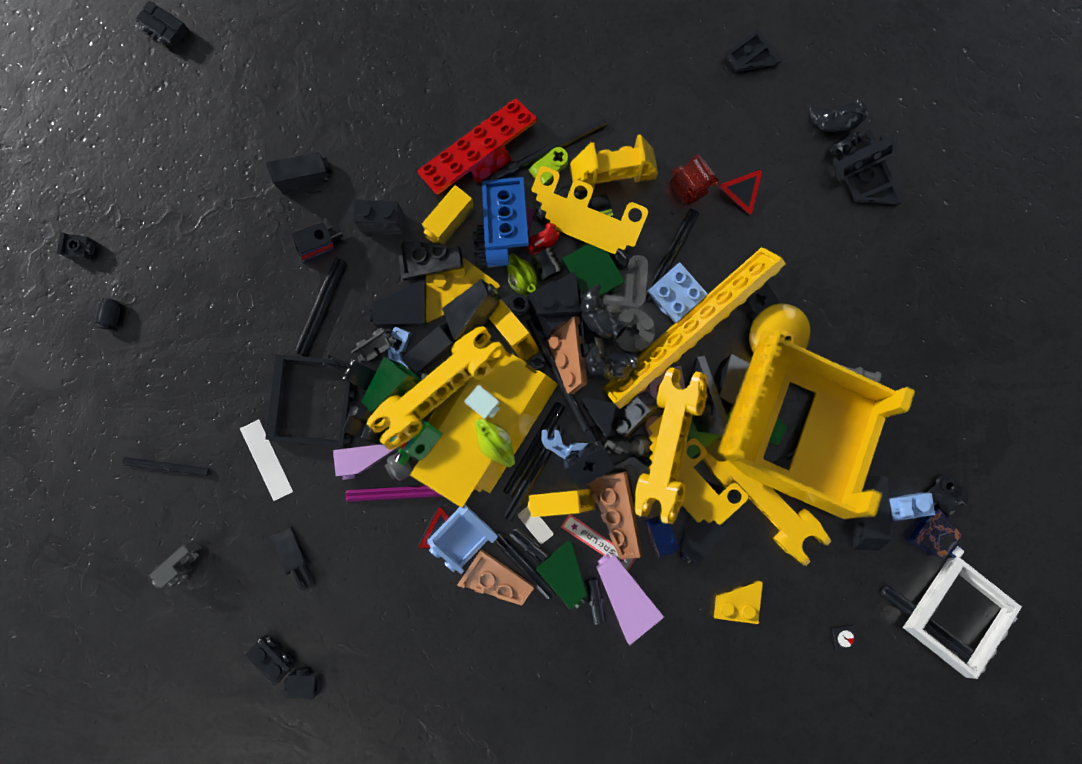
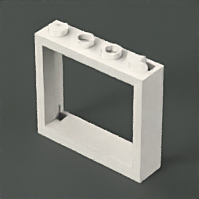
(992, 638)

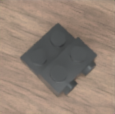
(175, 568)

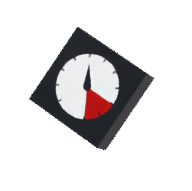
(844, 638)

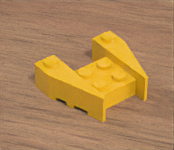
(615, 165)

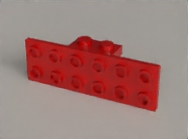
(480, 150)

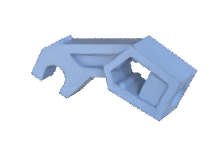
(404, 336)
(557, 446)

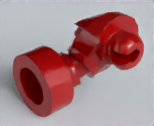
(543, 239)

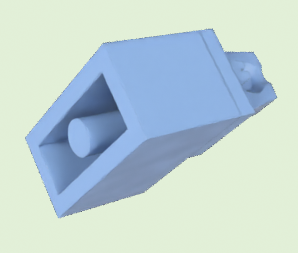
(911, 506)

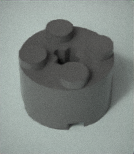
(643, 326)

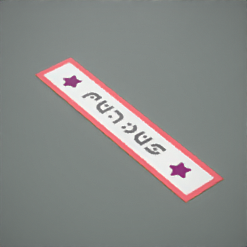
(593, 539)

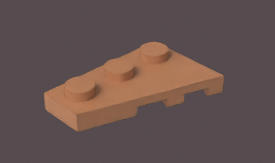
(567, 355)
(495, 578)

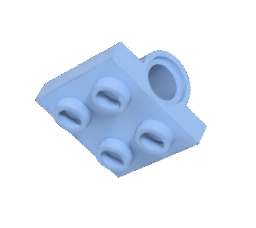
(677, 292)

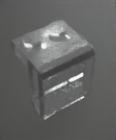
(619, 304)

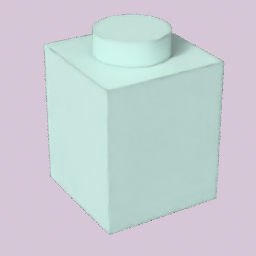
(483, 403)

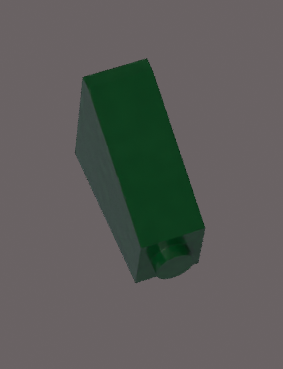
(389, 380)
(563, 575)

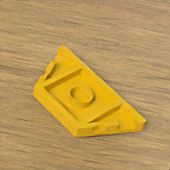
(446, 286)

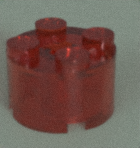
(693, 180)

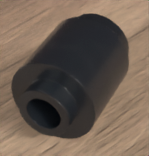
(107, 313)

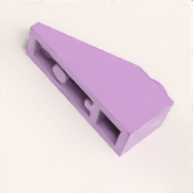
(358, 459)

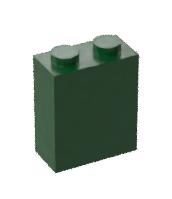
(594, 267)

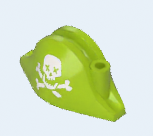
(522, 275)
(494, 442)

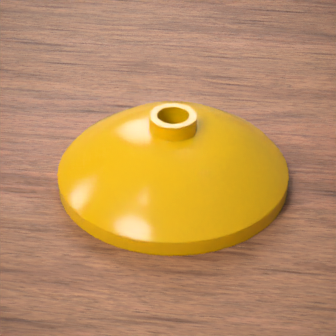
(784, 317)

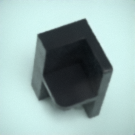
(357, 425)

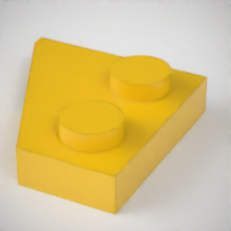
(740, 604)

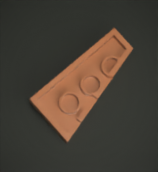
(617, 509)

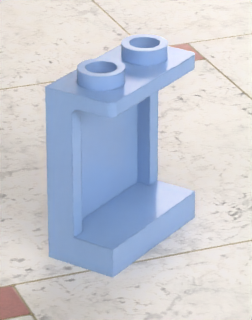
(460, 538)

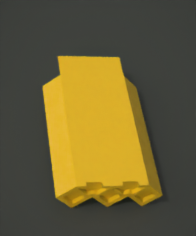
(456, 462)

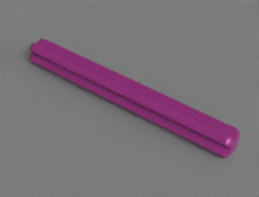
(390, 493)

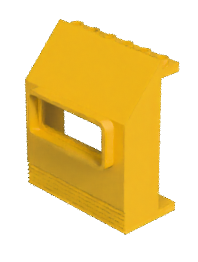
(836, 436)

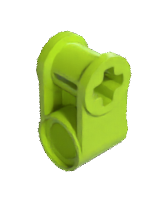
(549, 161)

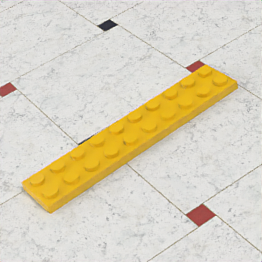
(695, 325)

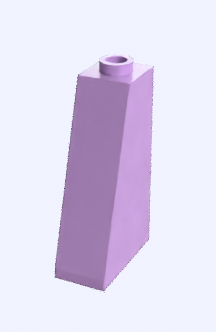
(630, 603)

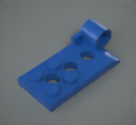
(495, 241)

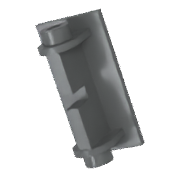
(380, 339)

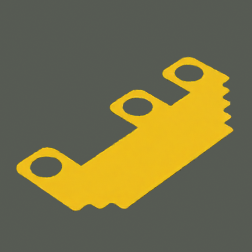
(584, 223)
(699, 496)

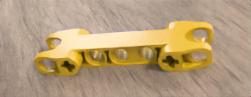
(405, 413)
(663, 478)
(792, 527)

